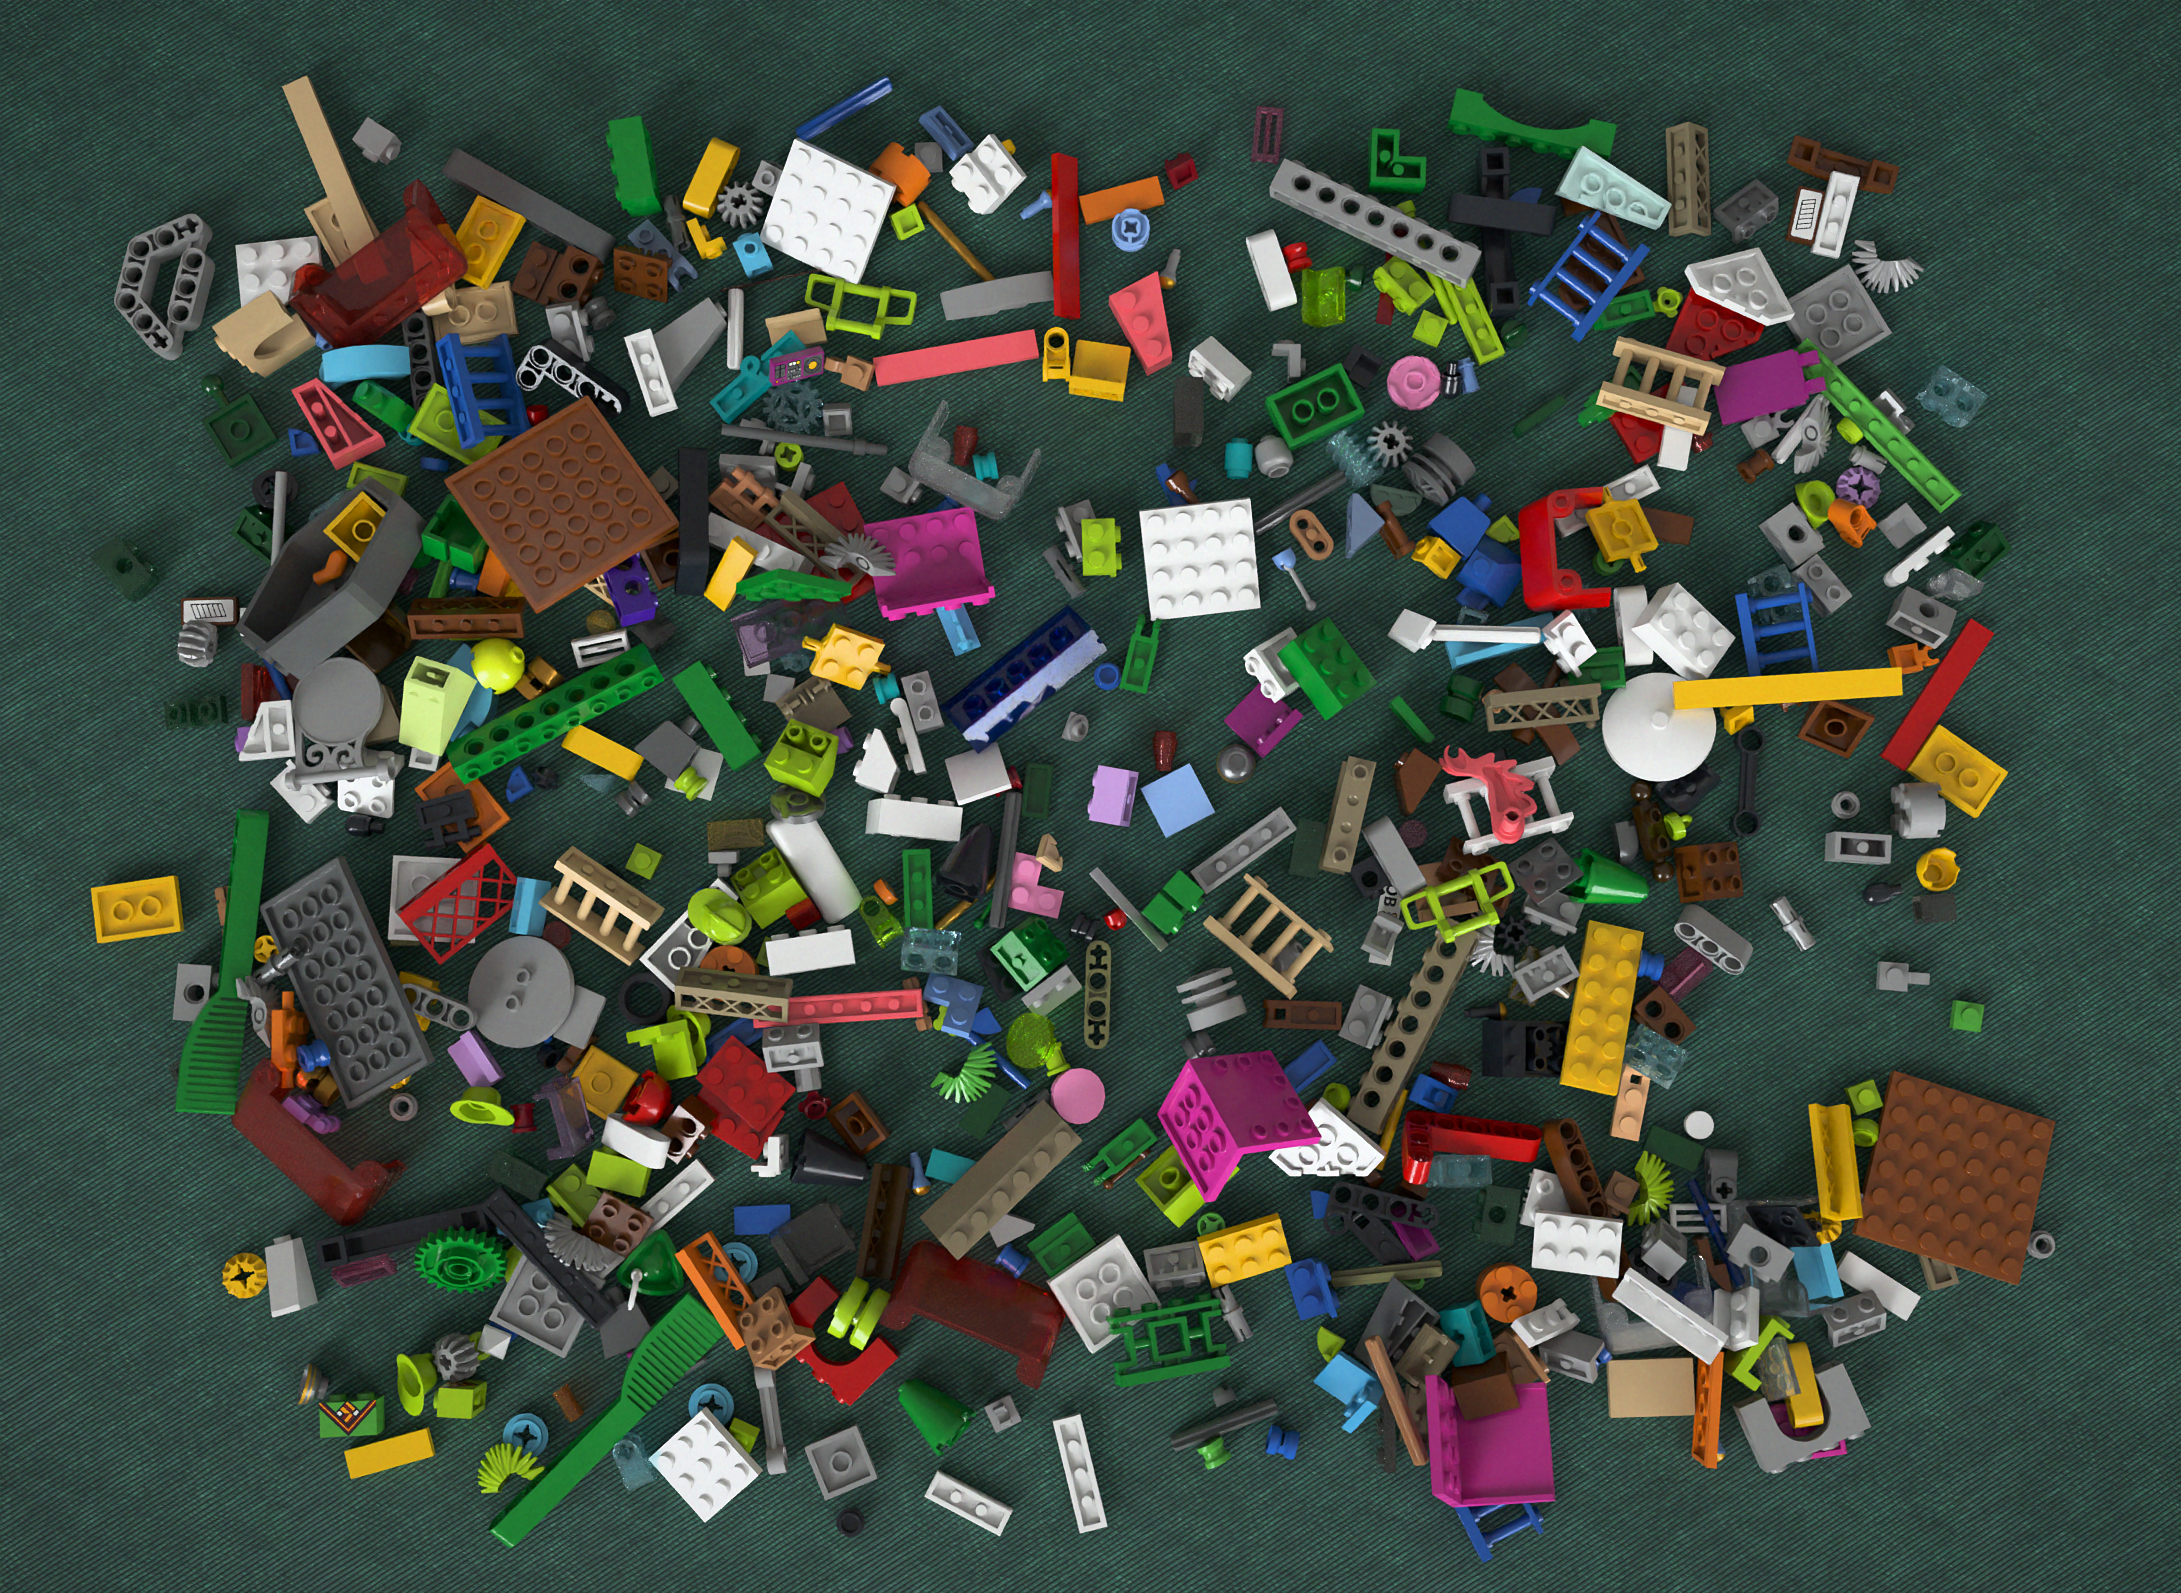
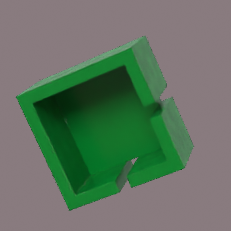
(458, 539)
(1173, 903)

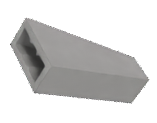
(689, 339)

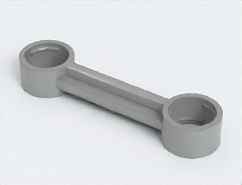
(775, 1451)

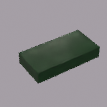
(1539, 416)
(1037, 790)
(985, 1111)
(1673, 1148)

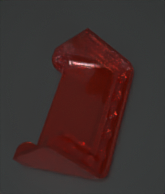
(384, 278)
(302, 1157)
(978, 1304)

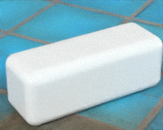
(816, 868)

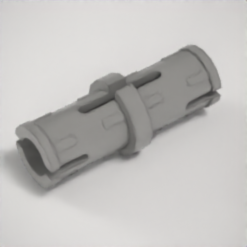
(1792, 923)
(1232, 1313)

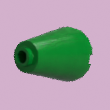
(1606, 881)
(935, 1414)

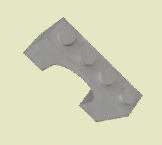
(1841, 1413)

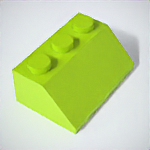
(1172, 1187)

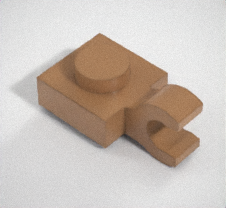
(854, 370)

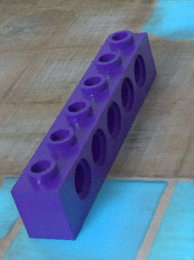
(631, 608)

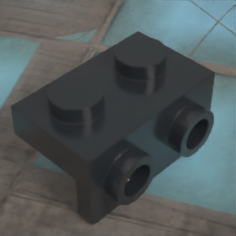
(1688, 790)

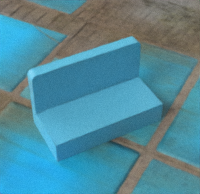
(527, 914)
(1817, 1271)

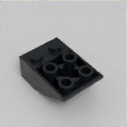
(1523, 1048)

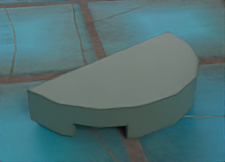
(1403, 501)

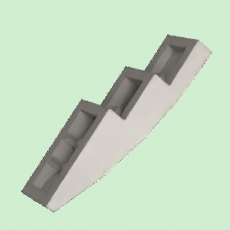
(997, 295)

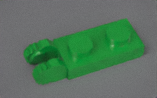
(1140, 658)
(1122, 1149)

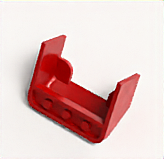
(1543, 584)

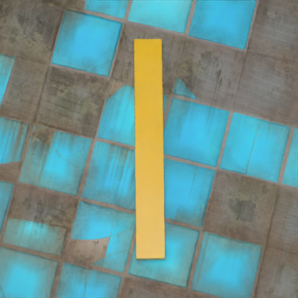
(1787, 688)

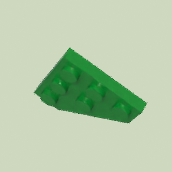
(792, 587)

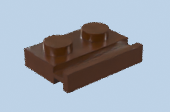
(537, 273)

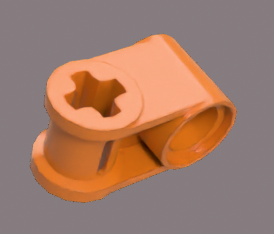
(1851, 521)

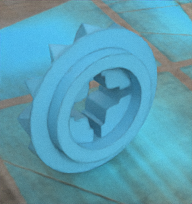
(743, 1253)
(722, 1398)
(537, 1428)

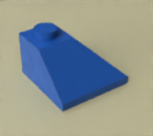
(1491, 571)

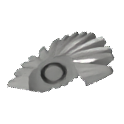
(1881, 272)
(1815, 438)
(861, 554)
(1486, 951)
(263, 1002)
(573, 1245)

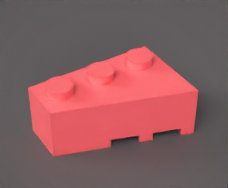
(1144, 322)
(336, 425)

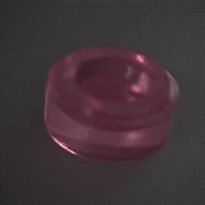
(1412, 833)

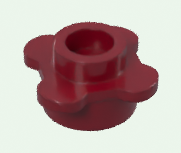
(814, 1111)

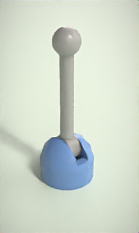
(1286, 561)

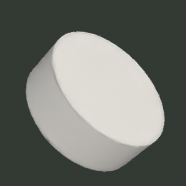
(1698, 1124)

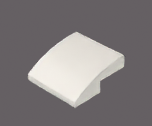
(977, 774)

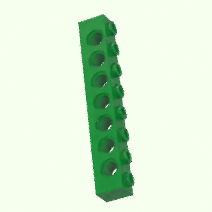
(553, 713)

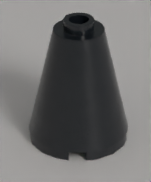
(967, 865)
(827, 1162)

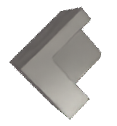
(1901, 525)

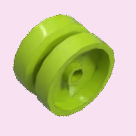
(859, 1313)

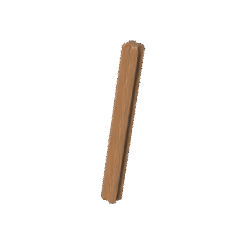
(1396, 1400)

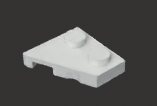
(271, 733)

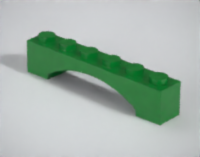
(1474, 116)

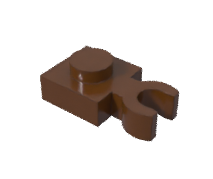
(574, 1054)

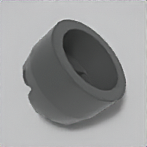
(1223, 1394)

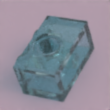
(1460, 1171)

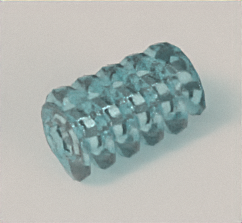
(1352, 460)

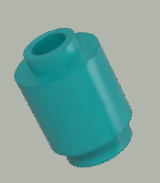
(1238, 458)

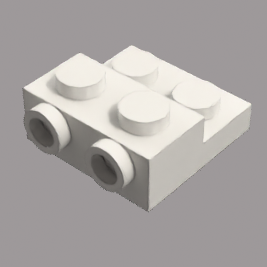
(987, 175)
(1269, 669)

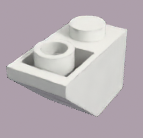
(1412, 630)

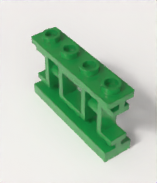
(1171, 1362)

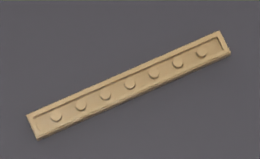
(329, 163)

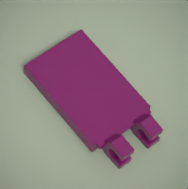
(1766, 386)

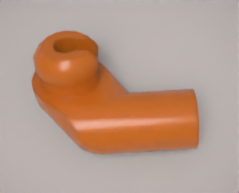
(334, 568)

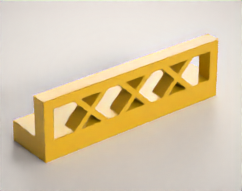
(1835, 1162)

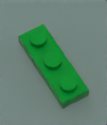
(918, 888)

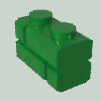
(384, 405)

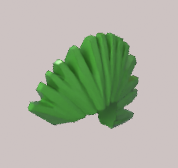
(970, 1078)

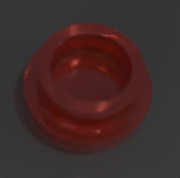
(1700, 442)
(557, 934)

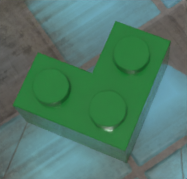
(1390, 171)

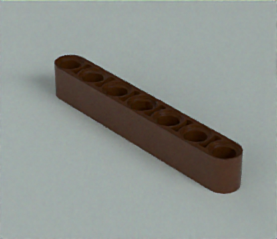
(1580, 1184)

